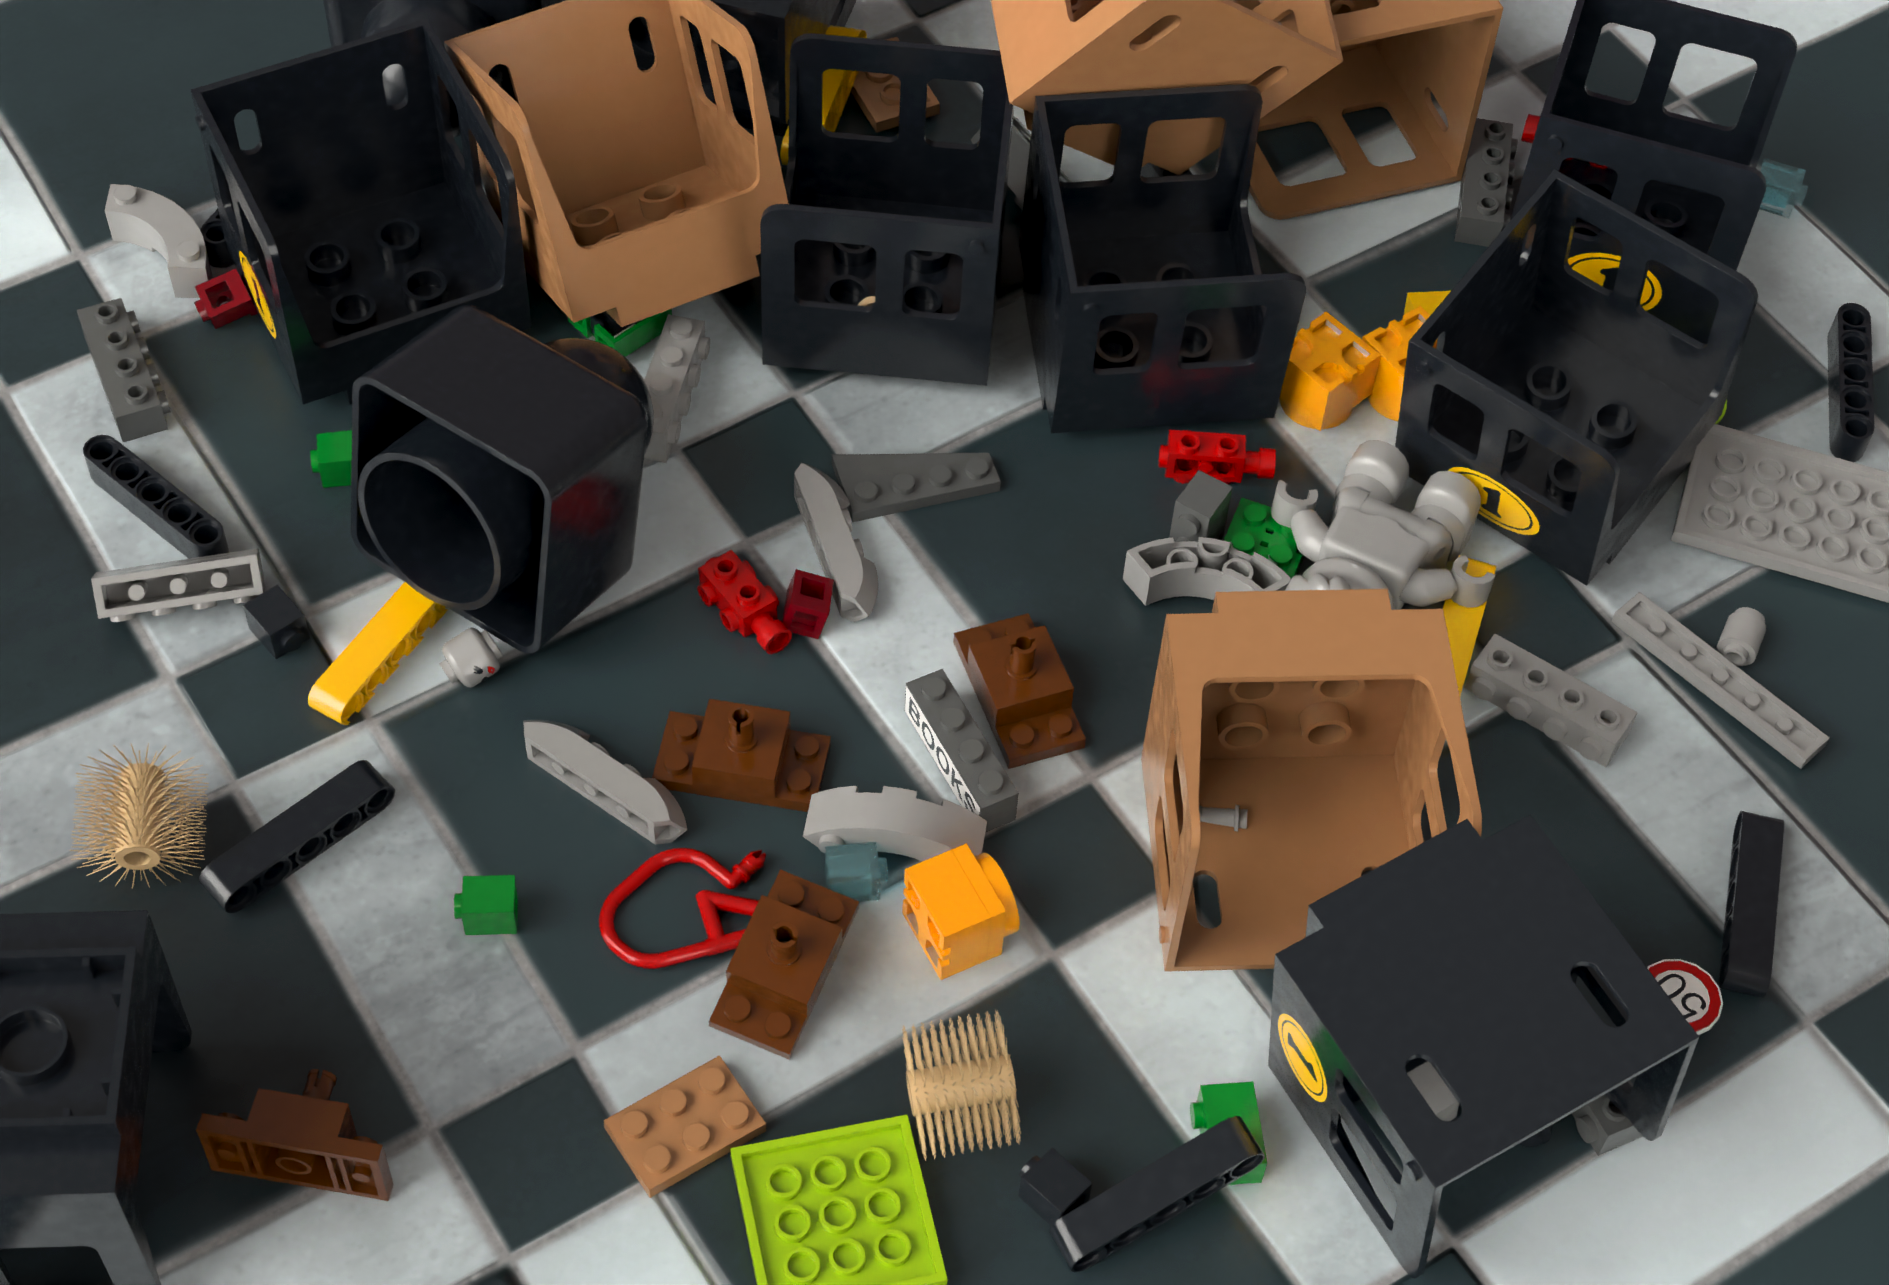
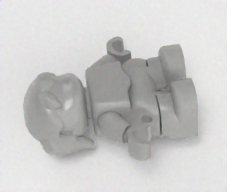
(1384, 545)

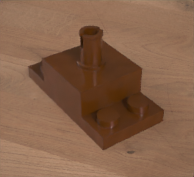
(1021, 689)
(742, 756)
(783, 963)
(298, 1142)

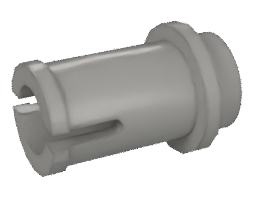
(1225, 816)

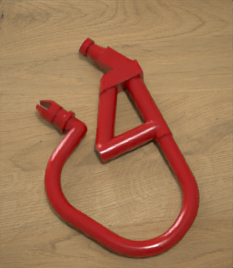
(707, 902)

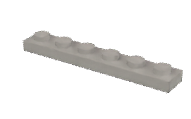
(1720, 680)

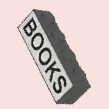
(960, 749)

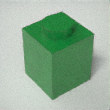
(333, 458)
(488, 905)

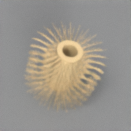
(139, 816)
(962, 1084)

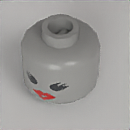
(470, 657)

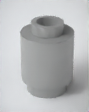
(1742, 636)

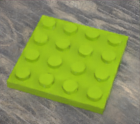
(839, 1208)

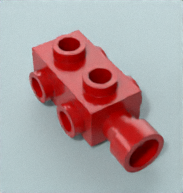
(1213, 454)
(726, 583)

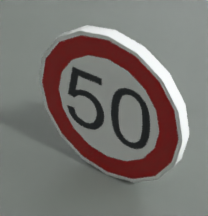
(1691, 991)

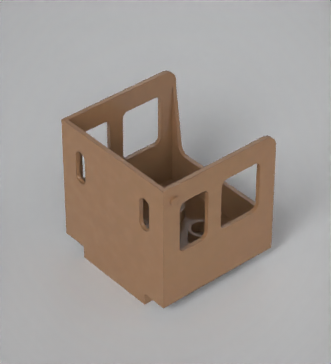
(1159, 45)
(1391, 61)
(623, 173)
(1317, 723)

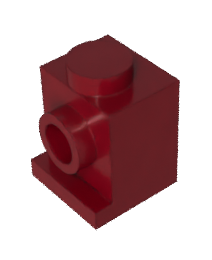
(222, 289)
(807, 603)

